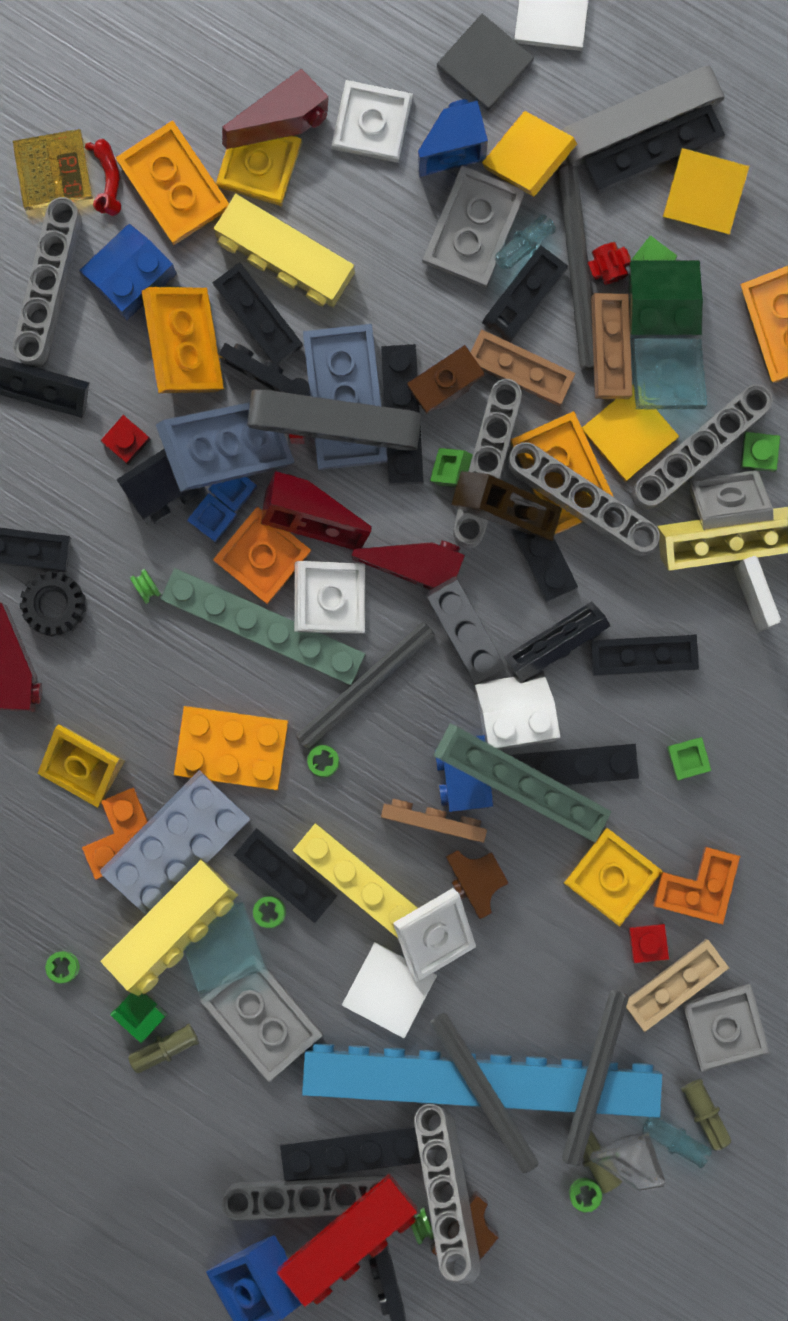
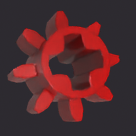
(609, 263)

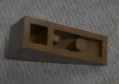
(506, 504)

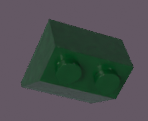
(665, 297)

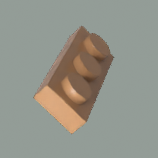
(611, 346)
(525, 368)
(434, 820)

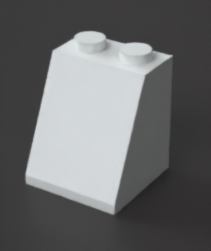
(517, 711)

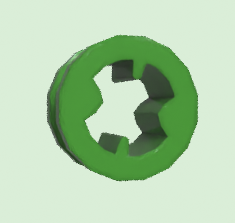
(145, 586)
(329, 770)
(258, 914)
(73, 967)
(595, 1199)
(422, 1227)

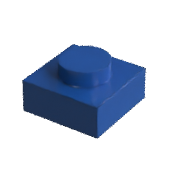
(233, 492)
(212, 517)

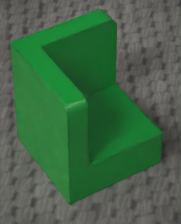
(139, 1015)

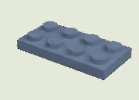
(343, 369)
(220, 447)
(182, 833)

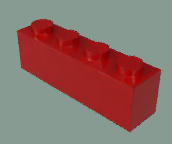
(347, 1241)

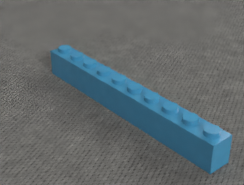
(438, 1081)

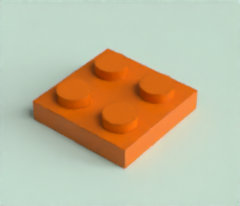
(261, 556)

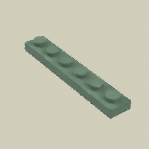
(262, 626)
(522, 782)

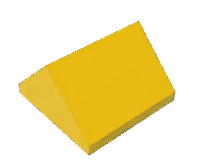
(79, 765)

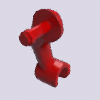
(106, 201)

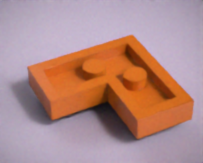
(126, 819)
(705, 897)

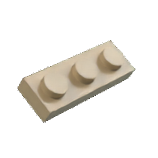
(676, 985)

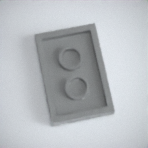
(473, 226)
(262, 1021)

